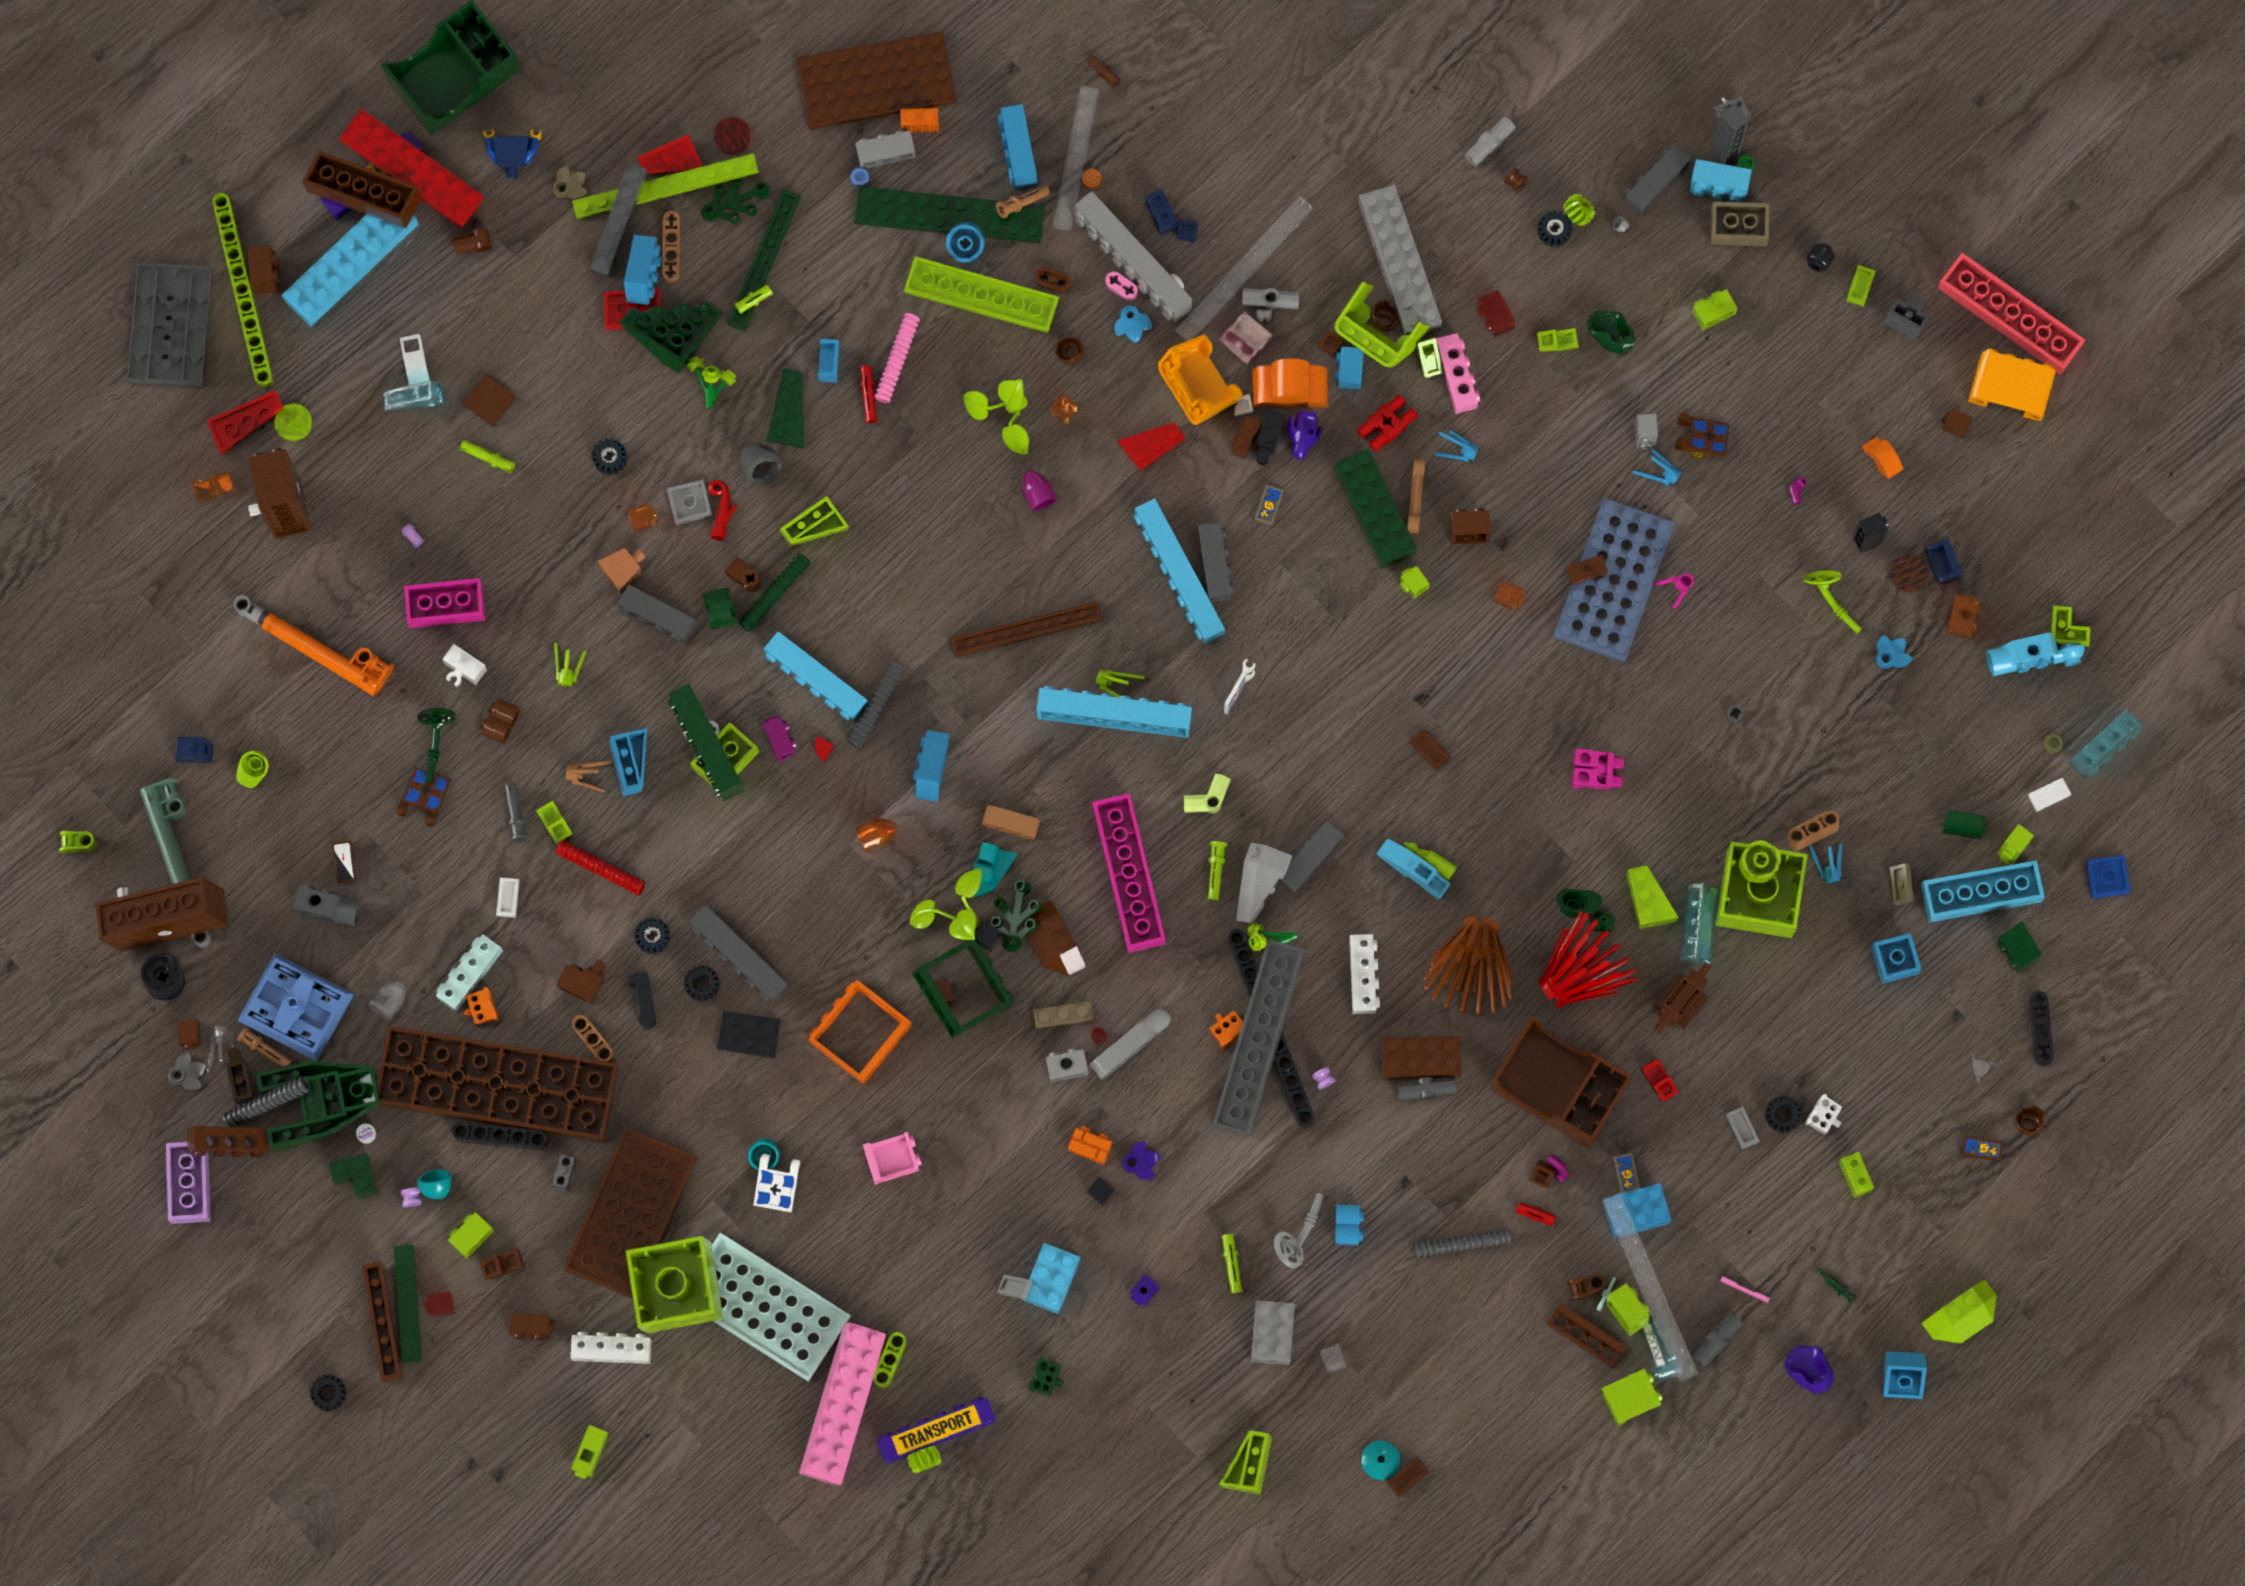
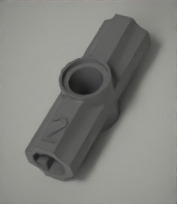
(1426, 1088)
(1717, 1340)

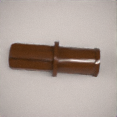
(1103, 71)

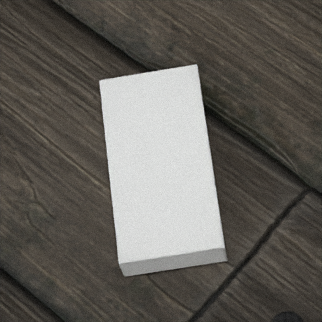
(2049, 794)
(507, 897)

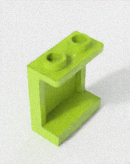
(1631, 1396)

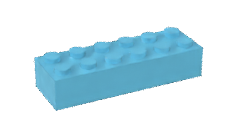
(1982, 891)

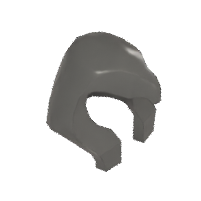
(754, 454)

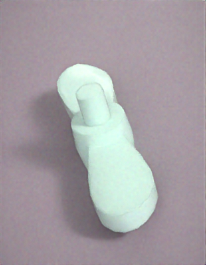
(1606, 1292)

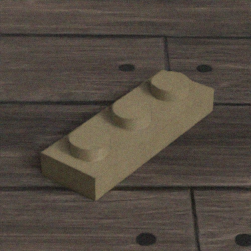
(1063, 1015)

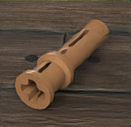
(1016, 203)
(256, 1042)

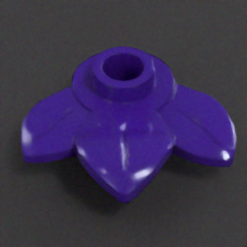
(1143, 1160)

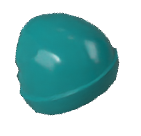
(760, 1147)
(435, 1184)

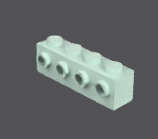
(469, 972)

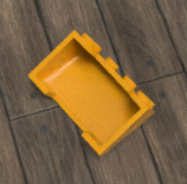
(2012, 383)

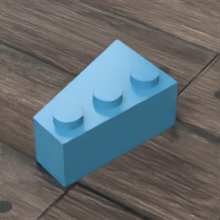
(629, 759)

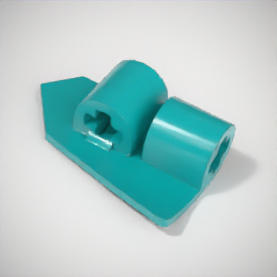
(994, 865)

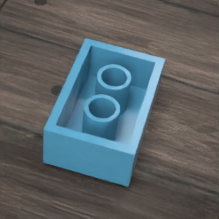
(642, 270)
(1646, 1208)

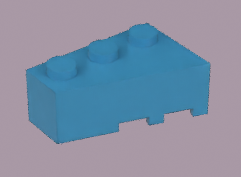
(931, 765)

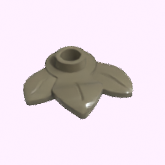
(572, 182)

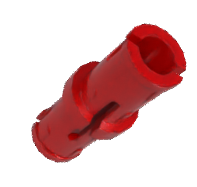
(1536, 1214)

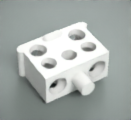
(1818, 1114)

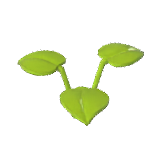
(1013, 396)
(966, 921)

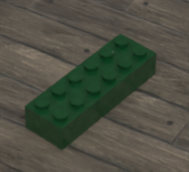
(1374, 508)
(707, 745)

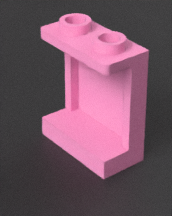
(892, 1158)

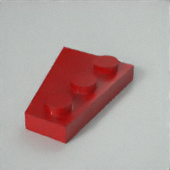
(671, 158)

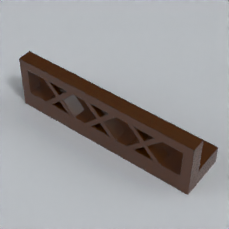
(1589, 1328)

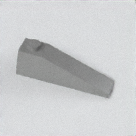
(1260, 873)

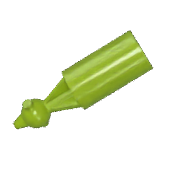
(1445, 868)

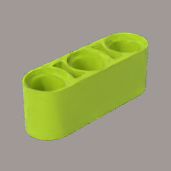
(889, 1370)

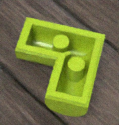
(2064, 632)

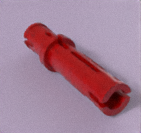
(868, 394)

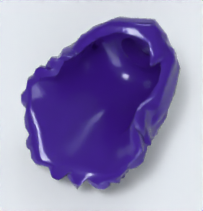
(1810, 1368)

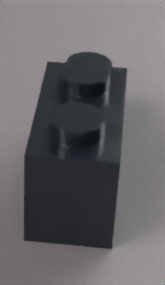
(1269, 436)

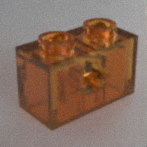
(1958, 625)

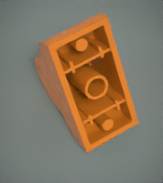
(1290, 385)

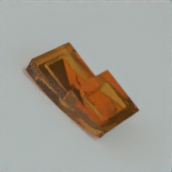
(213, 487)

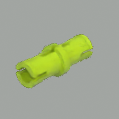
(764, 292)

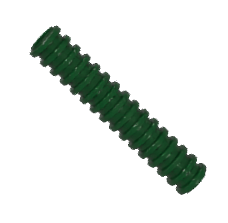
(774, 592)

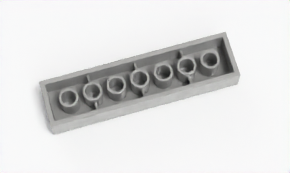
(1133, 258)
(1399, 259)

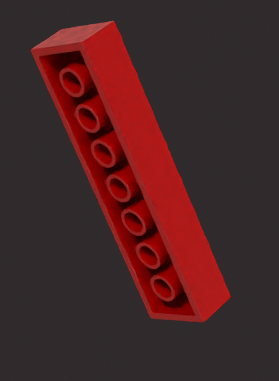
(406, 163)

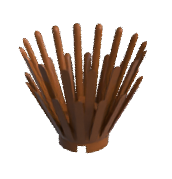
(1477, 944)

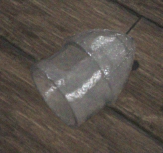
(388, 1000)

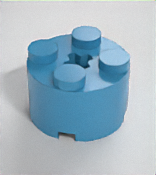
(975, 237)

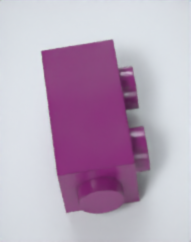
(776, 732)

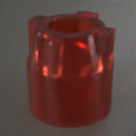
(1098, 1030)

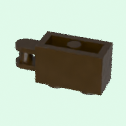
(239, 1077)

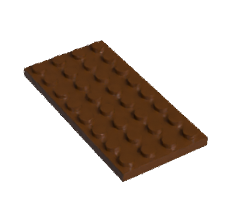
(876, 80)
(629, 1209)

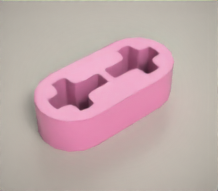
(1119, 290)

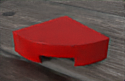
(823, 748)

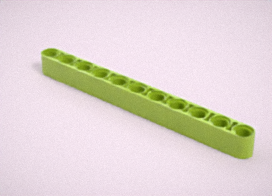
(242, 282)

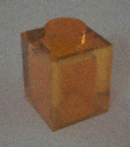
(1063, 409)
(642, 517)
(1509, 596)

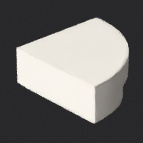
(1244, 406)

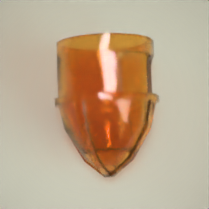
(876, 833)

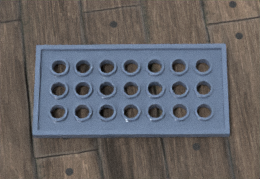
(1632, 557)

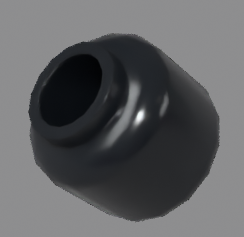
(1820, 257)

